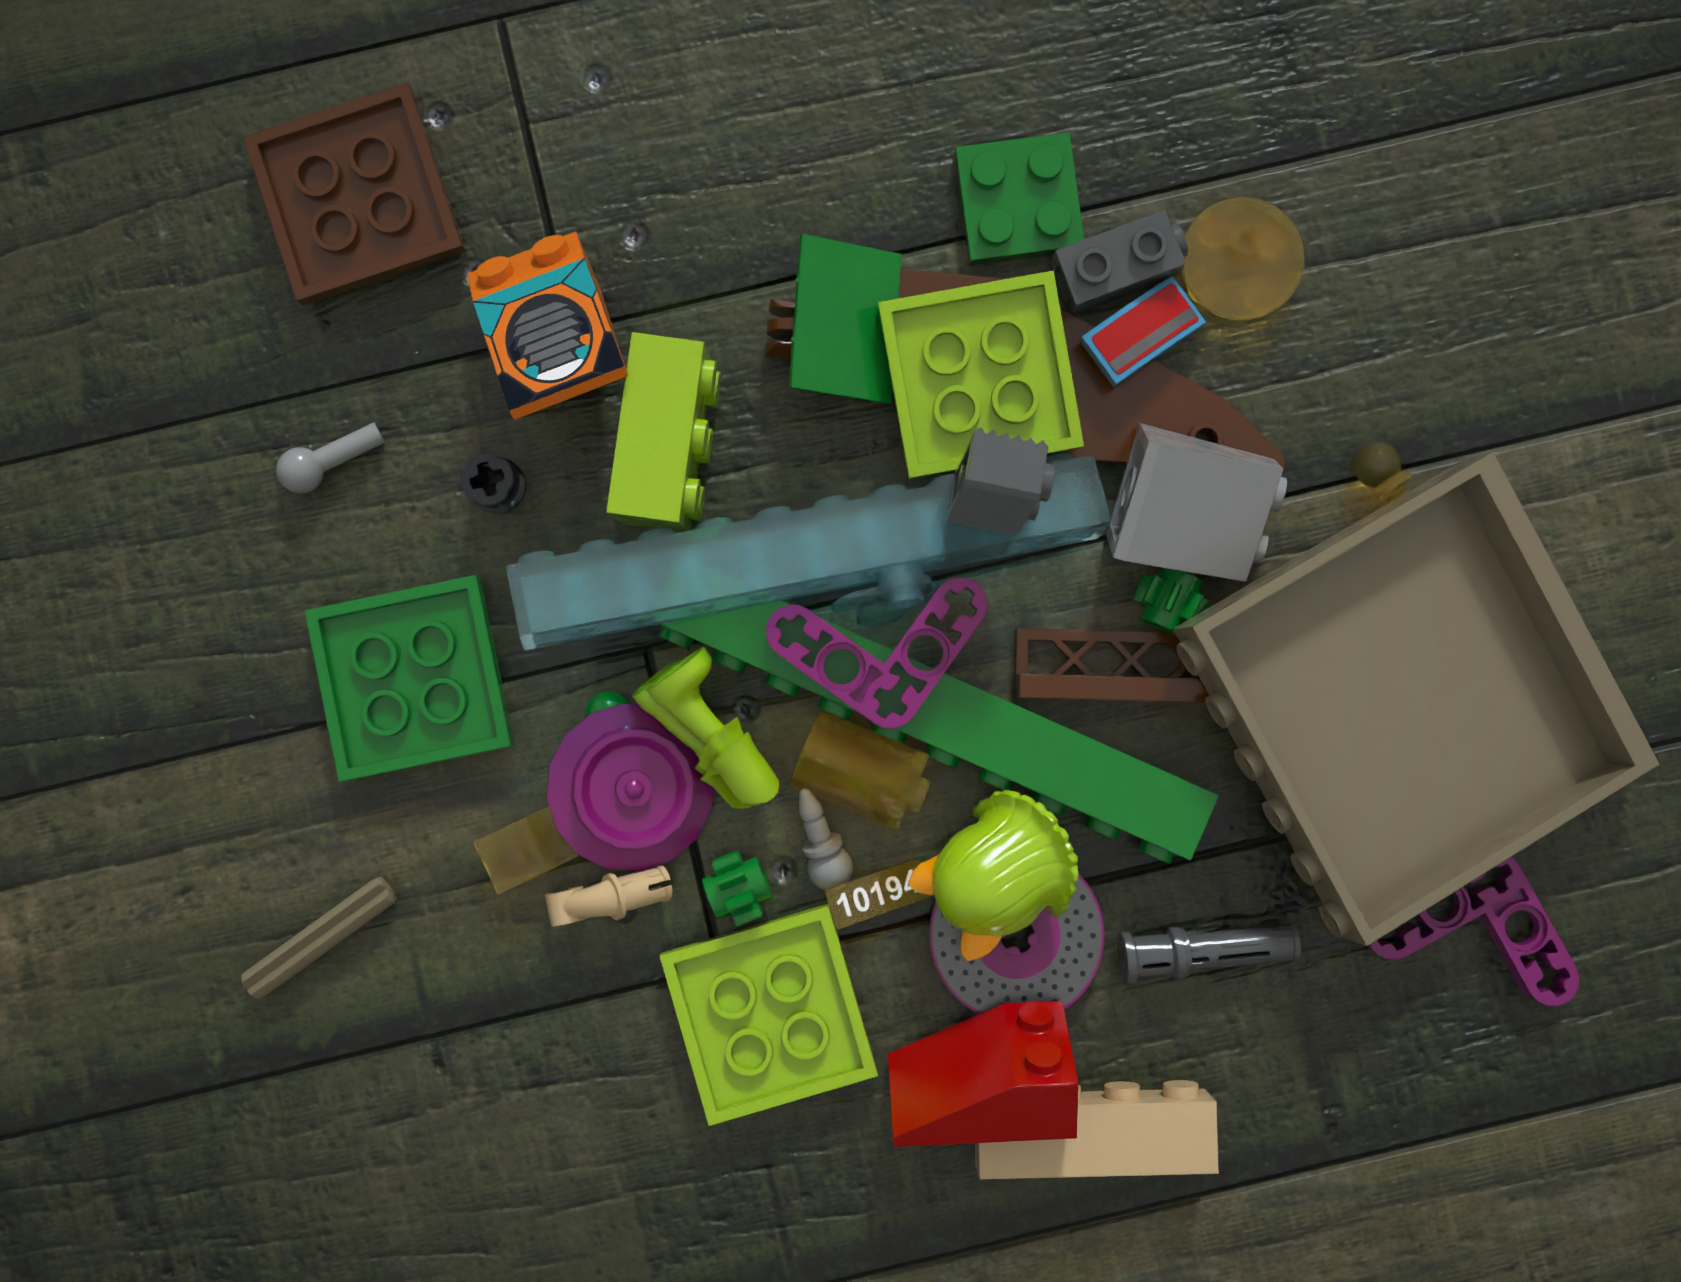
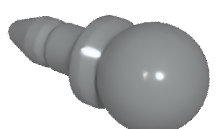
(827, 862)

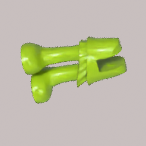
(725, 754)

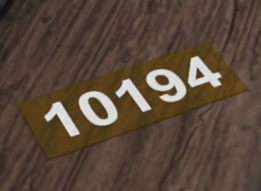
(873, 895)

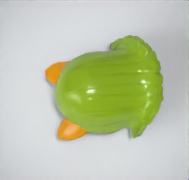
(1000, 871)

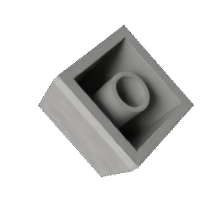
(1194, 505)

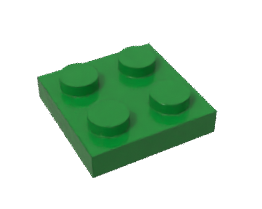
(1018, 198)

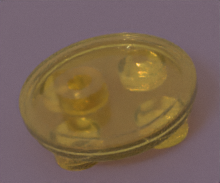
(1242, 258)

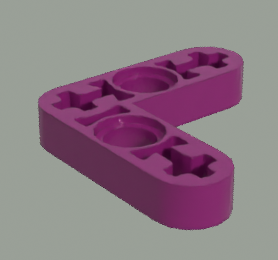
(872, 672)
(1494, 908)

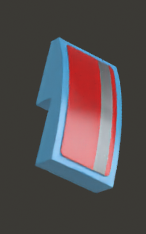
(1142, 331)

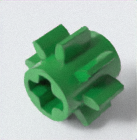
(1170, 599)
(737, 888)

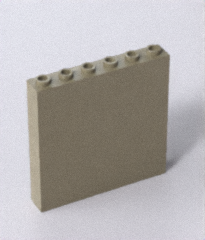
(1415, 699)

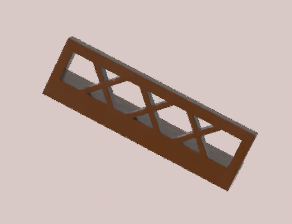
(1102, 687)

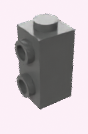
(1118, 262)

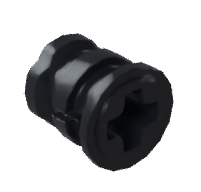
(509, 491)

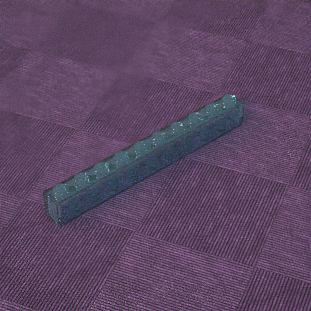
(780, 556)

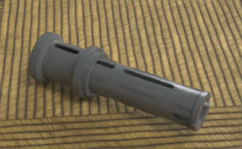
(1180, 952)

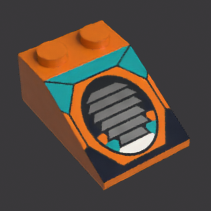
(545, 324)

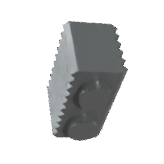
(1000, 483)

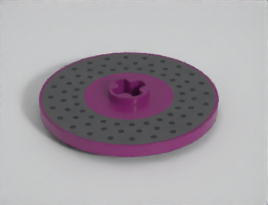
(1052, 967)

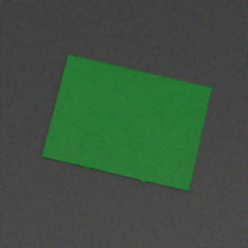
(837, 319)

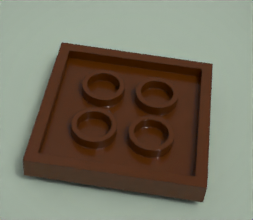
(354, 194)

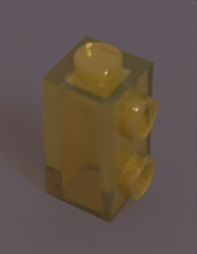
(861, 771)

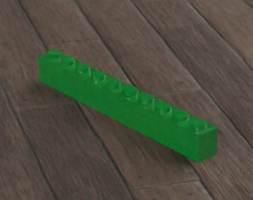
(979, 728)

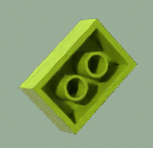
(663, 433)

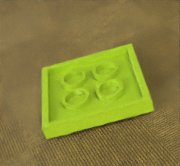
(979, 361)
(768, 1014)

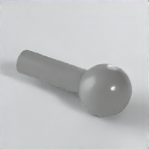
(303, 469)

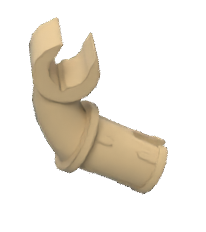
(609, 897)

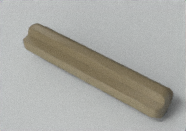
(318, 938)

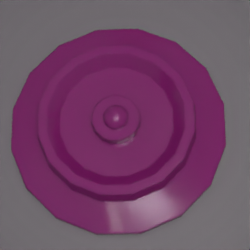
(626, 790)

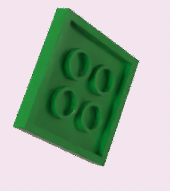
(409, 678)

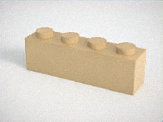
(1119, 1135)

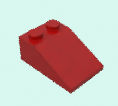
(987, 1080)

